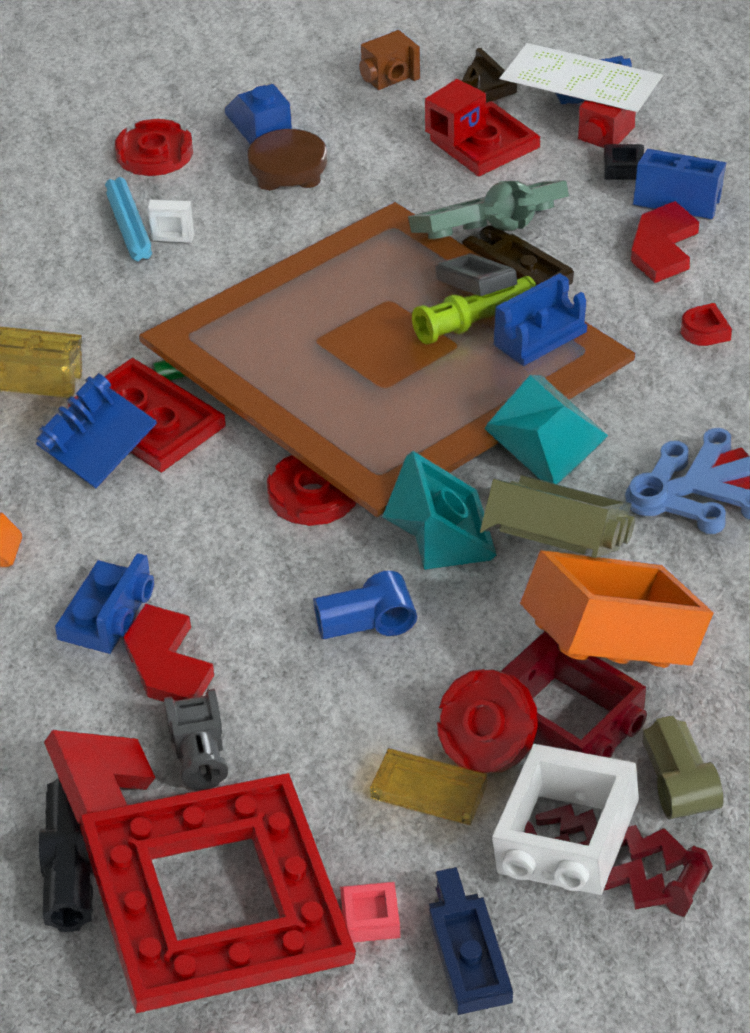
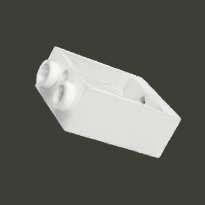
(572, 779)

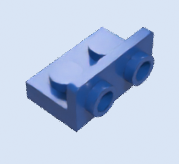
(106, 604)

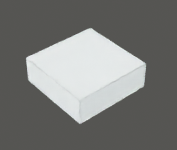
(171, 221)

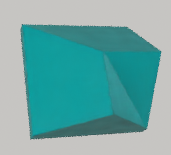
(545, 430)
(440, 514)

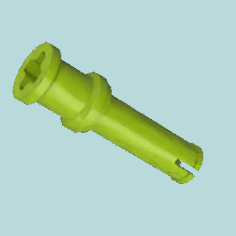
(460, 312)

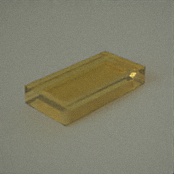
(429, 786)

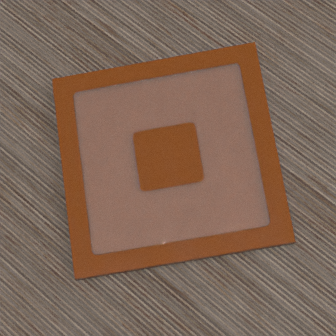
(332, 364)

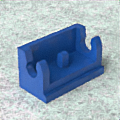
(680, 178)
(539, 320)

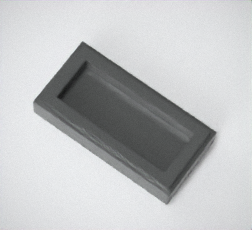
(476, 274)

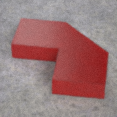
(655, 239)
(153, 648)

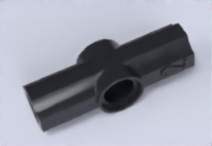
(64, 865)

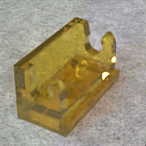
(39, 361)

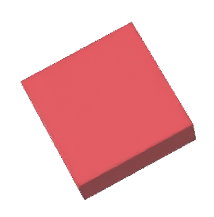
(371, 911)

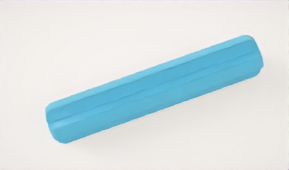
(128, 219)

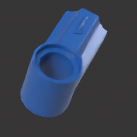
(380, 604)

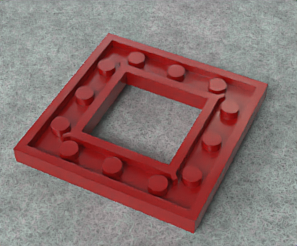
(173, 971)

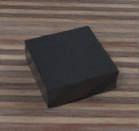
(621, 161)

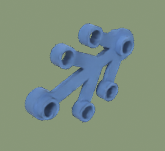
(654, 493)

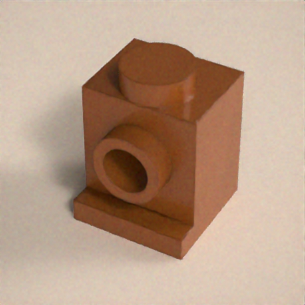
(389, 60)

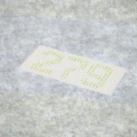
(582, 77)

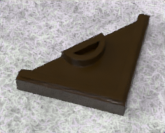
(485, 76)

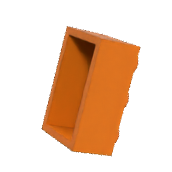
(615, 609)

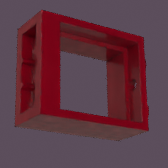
(591, 678)

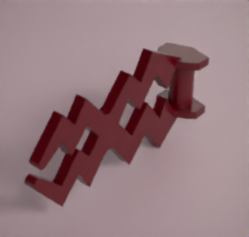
(645, 892)

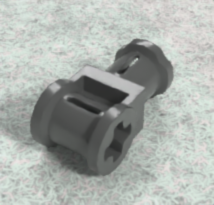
(197, 739)

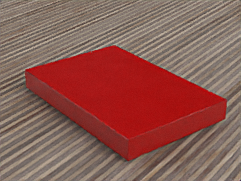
(180, 416)

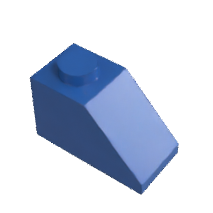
(259, 112)

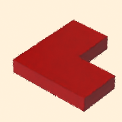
(95, 768)

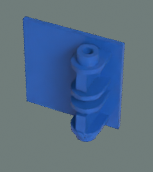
(94, 431)

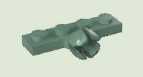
(506, 206)

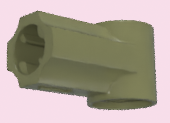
(683, 779)

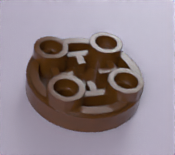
(287, 159)

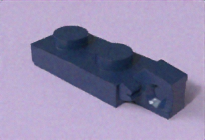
(468, 947)

